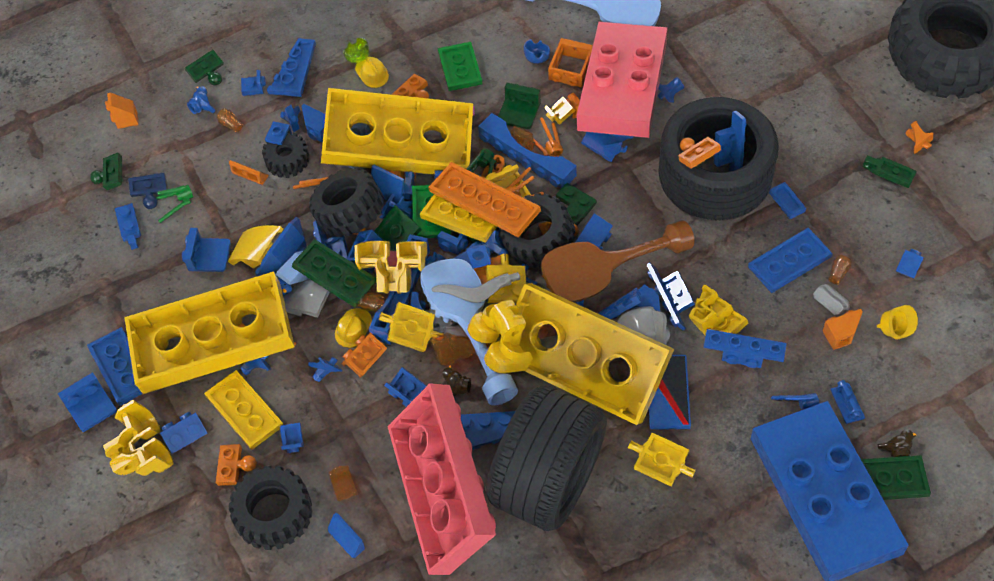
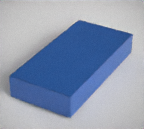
(787, 200)

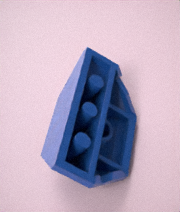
(285, 246)

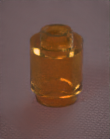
(372, 302)

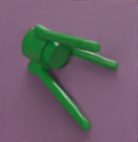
(182, 193)

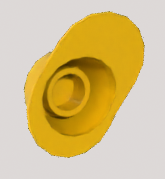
(372, 72)
(899, 322)
(352, 327)

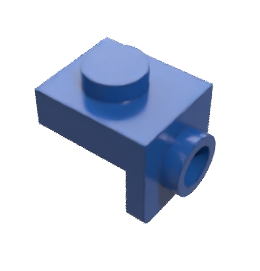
(450, 243)
(910, 263)
(291, 437)

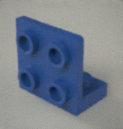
(87, 402)

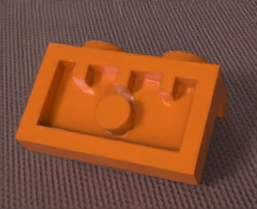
(364, 355)

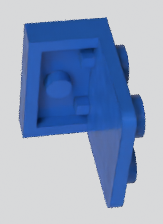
(205, 253)

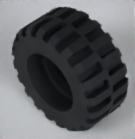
(346, 202)
(560, 233)
(266, 483)

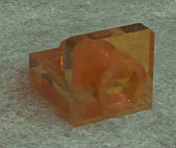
(523, 137)
(342, 482)

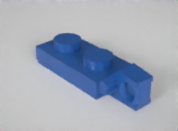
(128, 224)

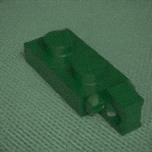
(890, 170)

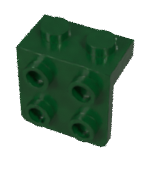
(520, 105)

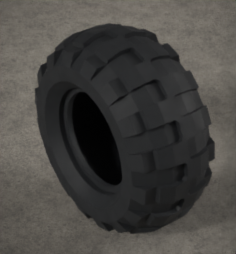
(938, 66)

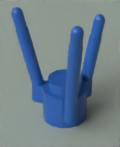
(805, 401)

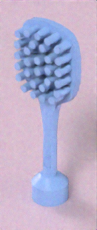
(624, 11)
(498, 386)

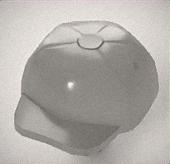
(647, 322)

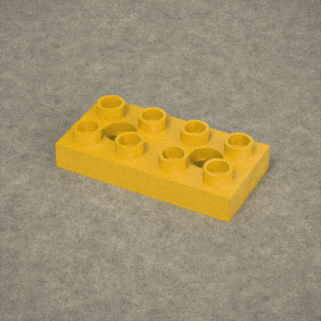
(396, 131)
(208, 332)
(584, 352)

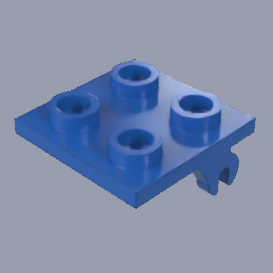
(605, 144)
(390, 186)

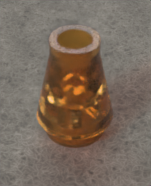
(229, 120)
(840, 267)

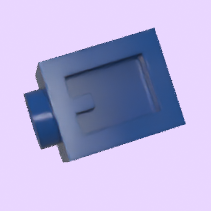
(253, 85)

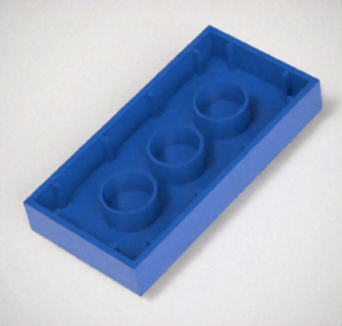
(828, 492)

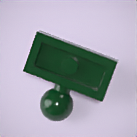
(205, 67)
(111, 174)

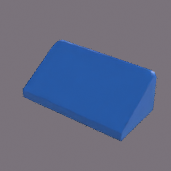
(345, 536)

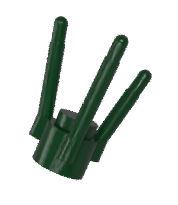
(484, 159)

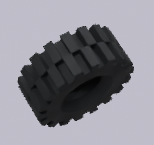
(286, 164)

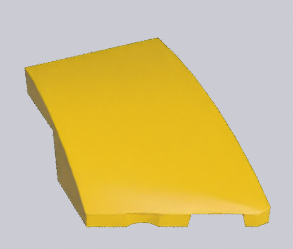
(254, 245)
(716, 314)

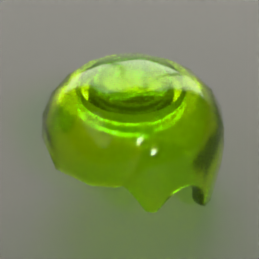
(357, 52)

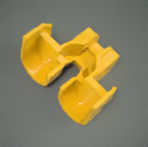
(391, 278)
(502, 320)
(122, 451)

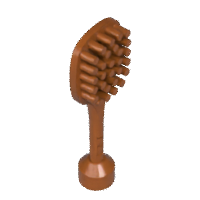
(584, 270)

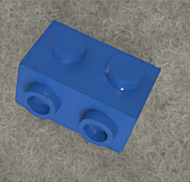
(405, 386)
(183, 432)

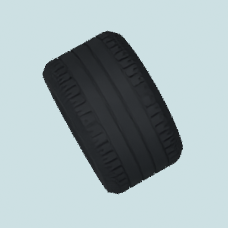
(718, 193)
(546, 457)

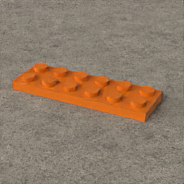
(485, 199)

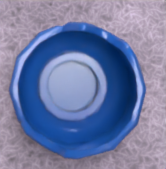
(536, 52)

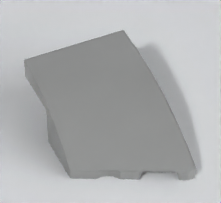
(306, 298)

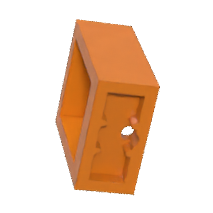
(567, 48)

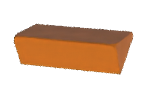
(248, 172)

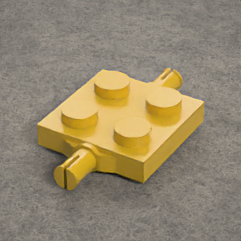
(511, 291)
(410, 326)
(661, 459)

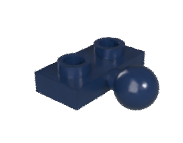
(148, 186)

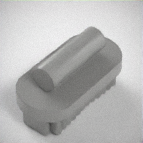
(831, 300)

